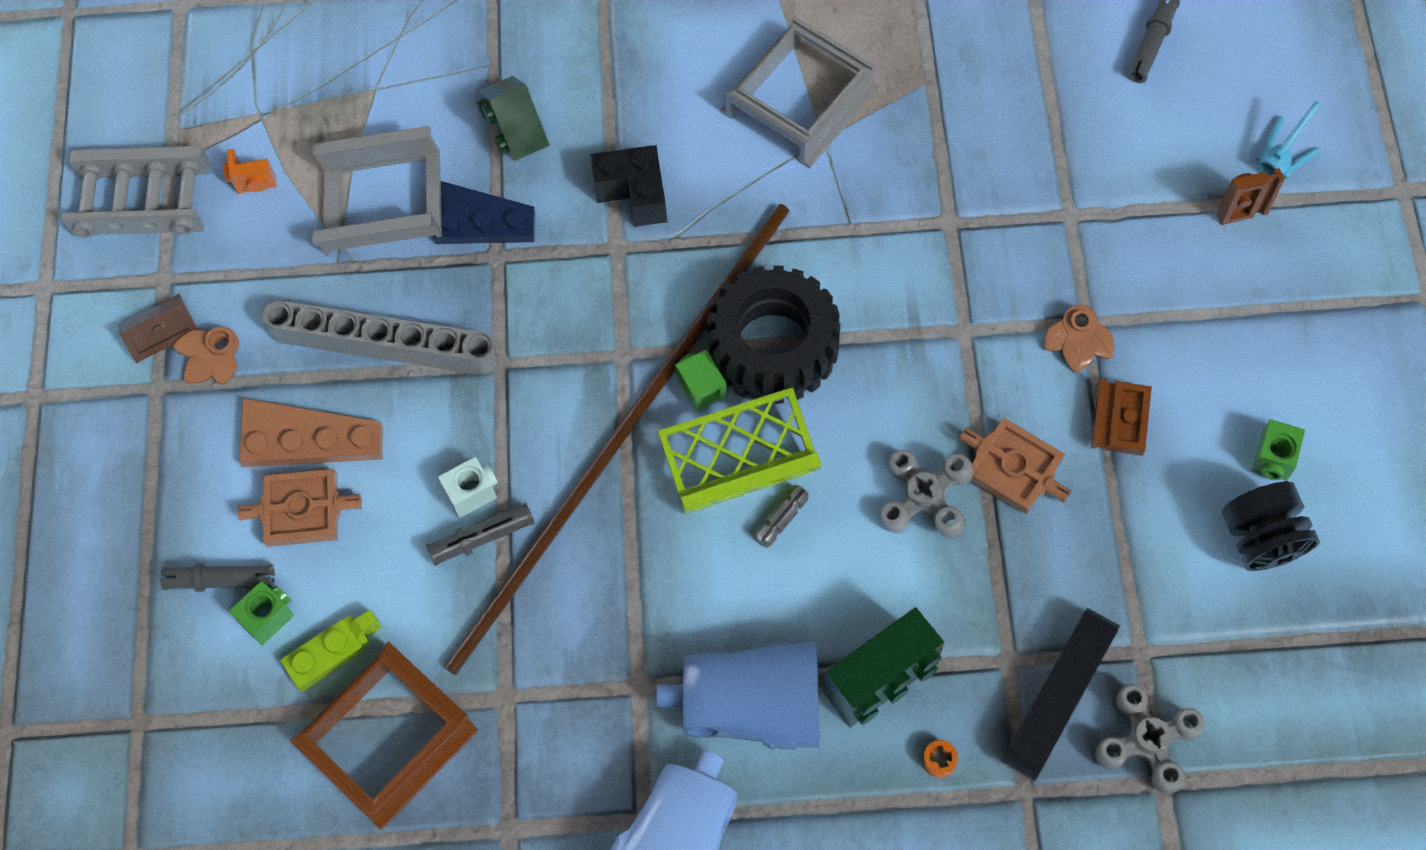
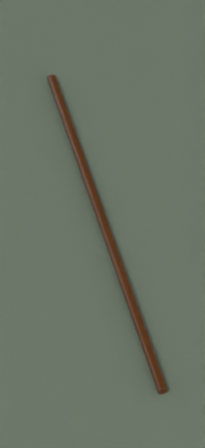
(607, 452)

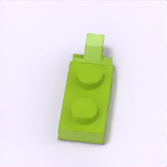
(330, 650)

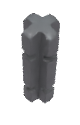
(781, 516)

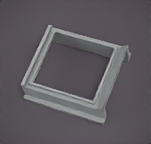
(836, 116)
(374, 152)

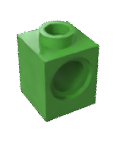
(700, 380)
(1283, 438)
(248, 607)

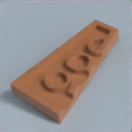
(295, 435)

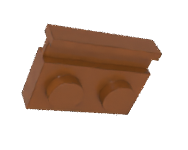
(1248, 195)
(1121, 417)

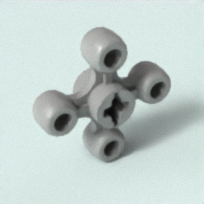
(934, 484)
(1155, 753)

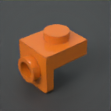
(248, 176)

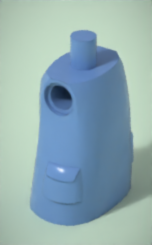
(751, 695)

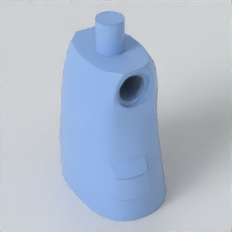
(683, 810)

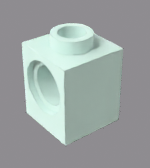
(468, 500)

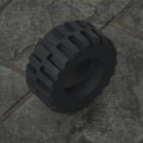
(782, 295)

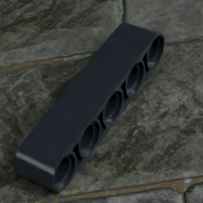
(1060, 694)

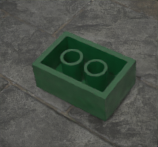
(883, 668)

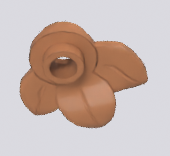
(1079, 342)
(204, 356)

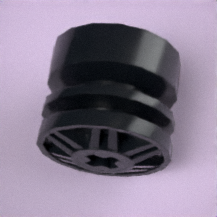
(1270, 526)

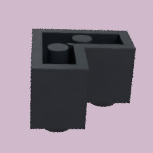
(632, 176)

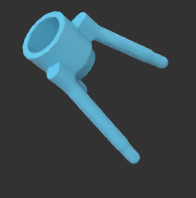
(1280, 156)

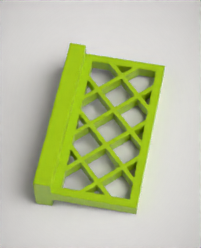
(748, 480)

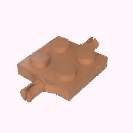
(1015, 465)
(300, 507)

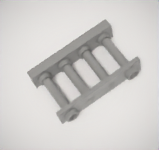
(136, 162)

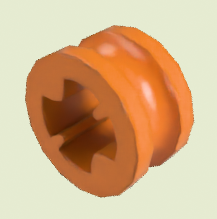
(947, 750)

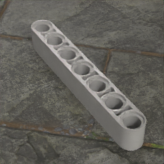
(368, 327)

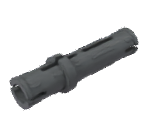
(1157, 27)
(465, 540)
(205, 577)

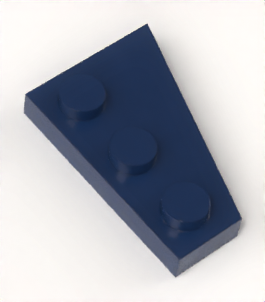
(483, 218)

